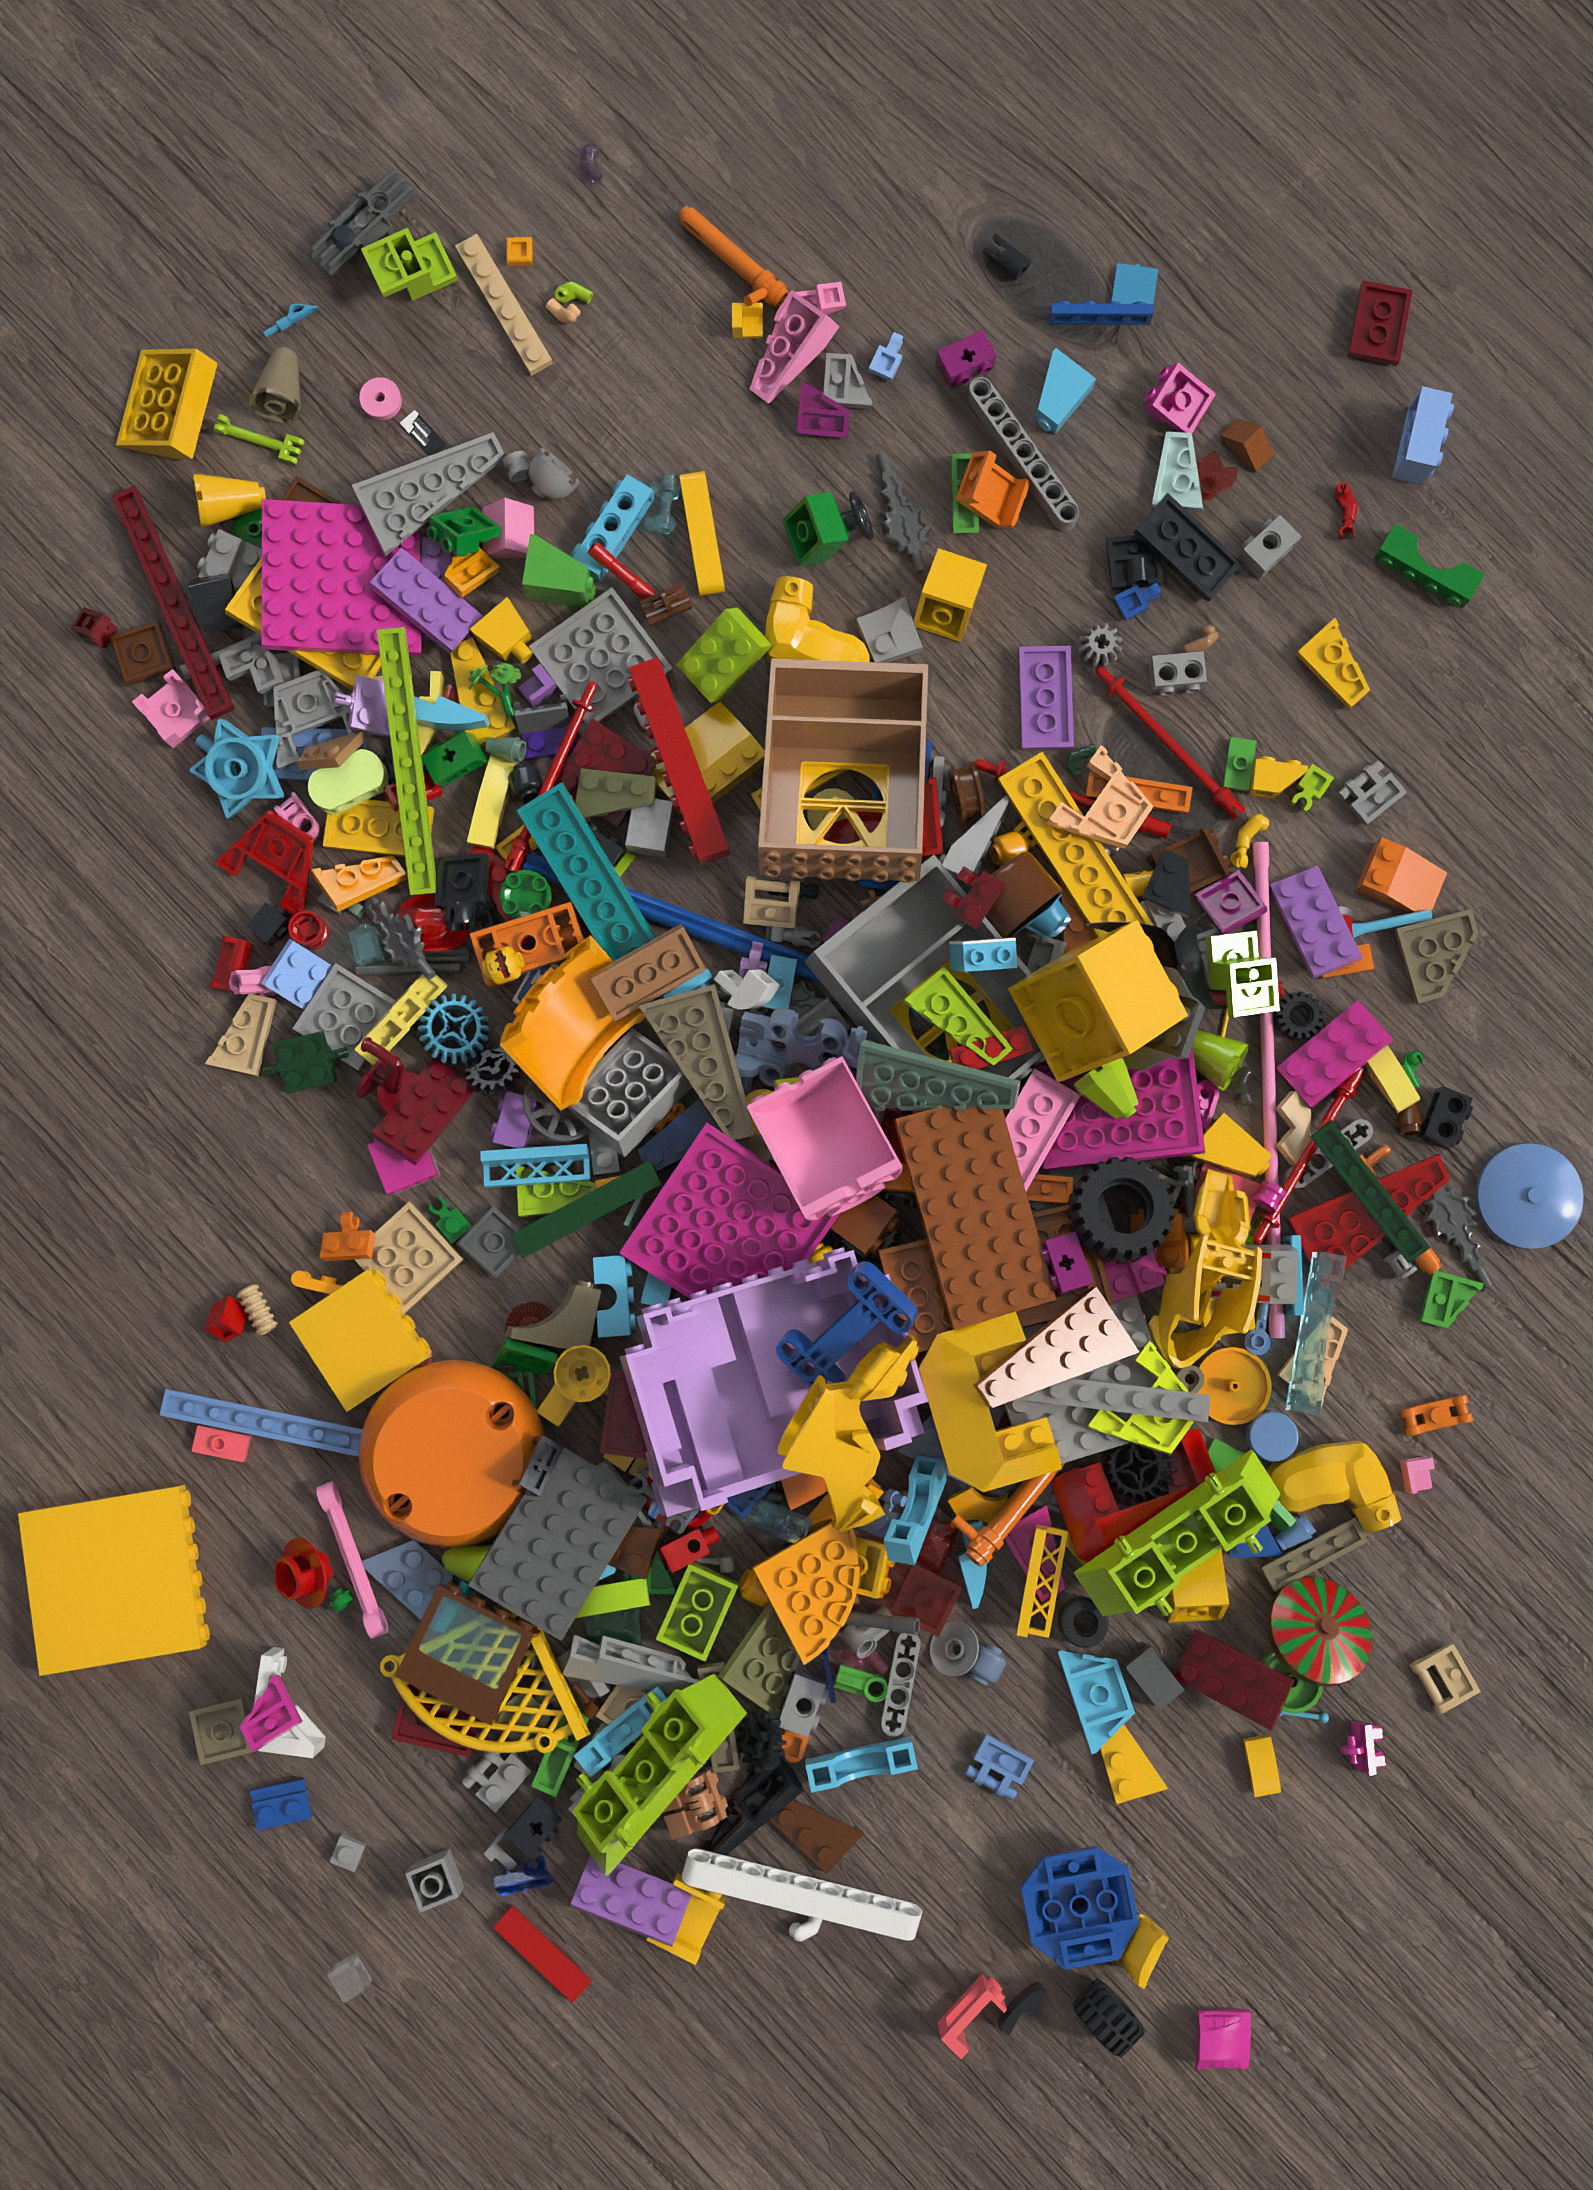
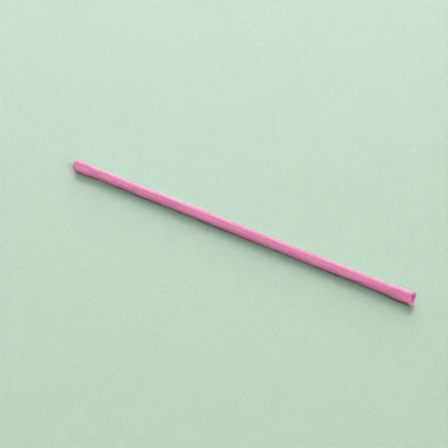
(1261, 863)

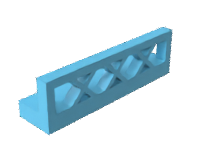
(535, 1155)

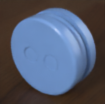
(1272, 1436)

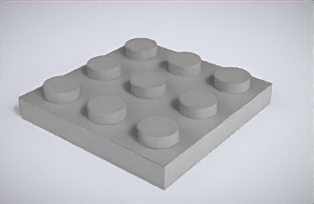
(345, 1011)

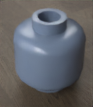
(988, 1665)

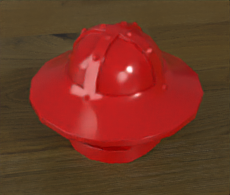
(302, 1573)

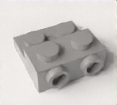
(230, 556)

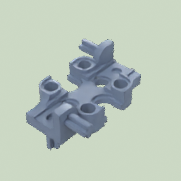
(759, 1055)

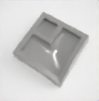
(889, 632)

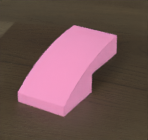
(826, 297)

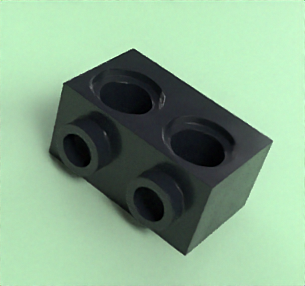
(1439, 1114)

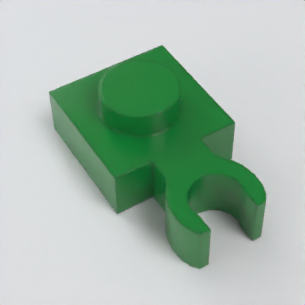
(452, 1223)

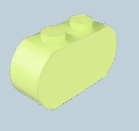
(350, 784)

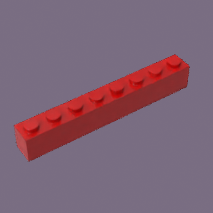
(679, 761)

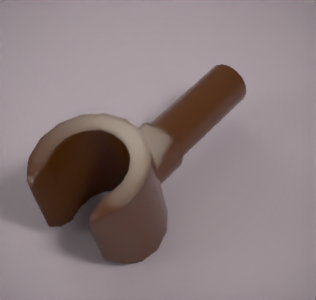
(592, 1704)

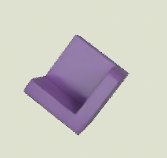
(538, 687)

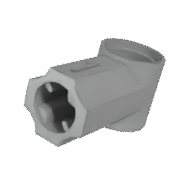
(863, 1639)

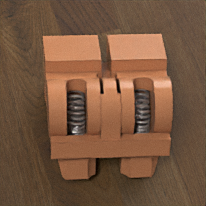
(696, 1806)

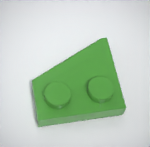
(1446, 1297)

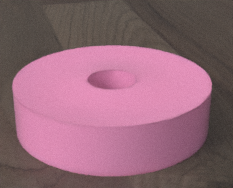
(380, 387)

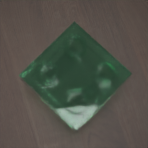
(619, 1625)

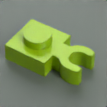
(1312, 785)

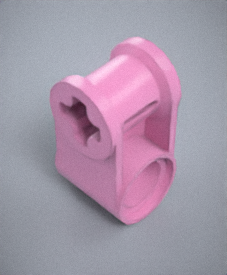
(297, 814)

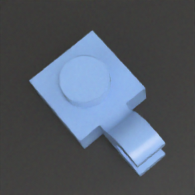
(887, 359)

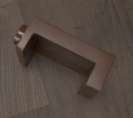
(1203, 856)

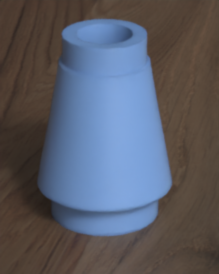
(1297, 1533)

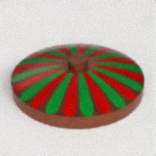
(1319, 1631)

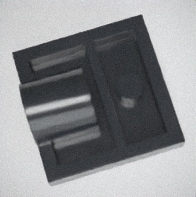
(1132, 563)

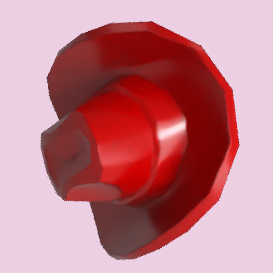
(430, 919)

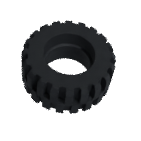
(1140, 1182)

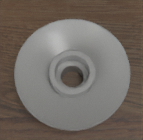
(944, 1649)

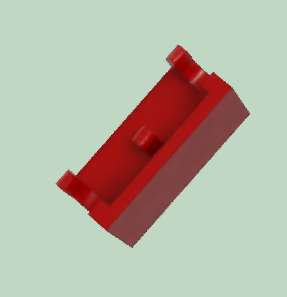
(232, 957)

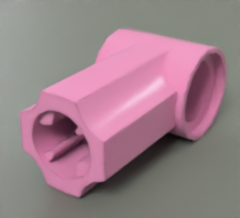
(250, 982)

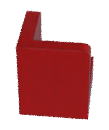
(226, 1319)

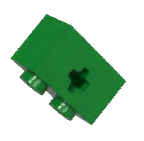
(467, 758)

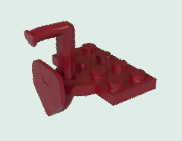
(413, 1104)

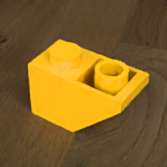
(1273, 777)

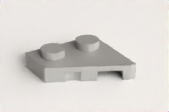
(844, 382)

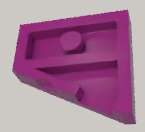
(821, 414)

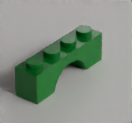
(1401, 554)

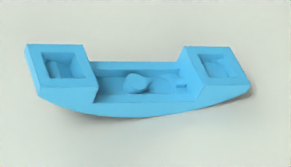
(616, 1735)

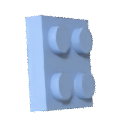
(296, 974)

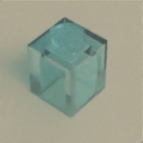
(366, 944)

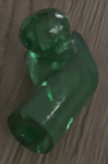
(1077, 758)

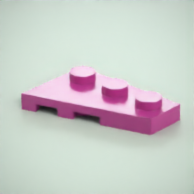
(1021, 1540)

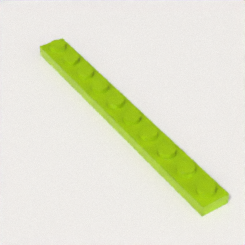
(407, 760)

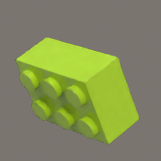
(724, 654)
(697, 1611)

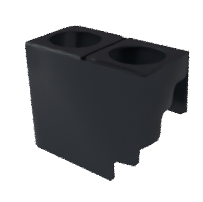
(210, 598)

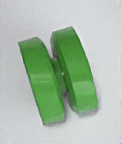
(1302, 1694)

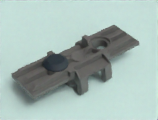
(344, 241)

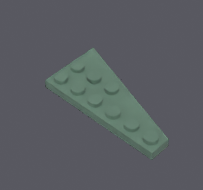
(921, 1083)

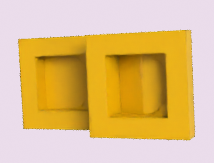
(1262, 1765)

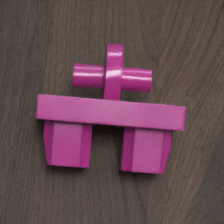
(1361, 1747)

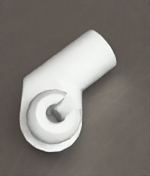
(806, 1930)

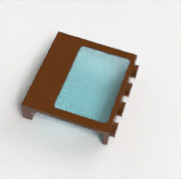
(466, 1652)

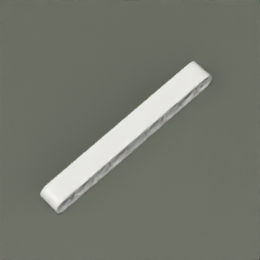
(801, 1894)

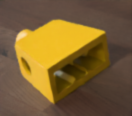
(504, 633)

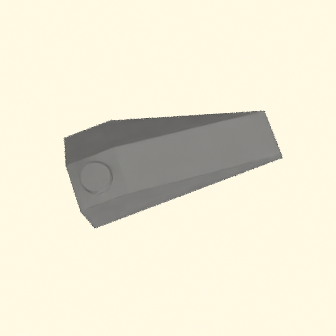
(975, 843)

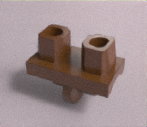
(666, 604)

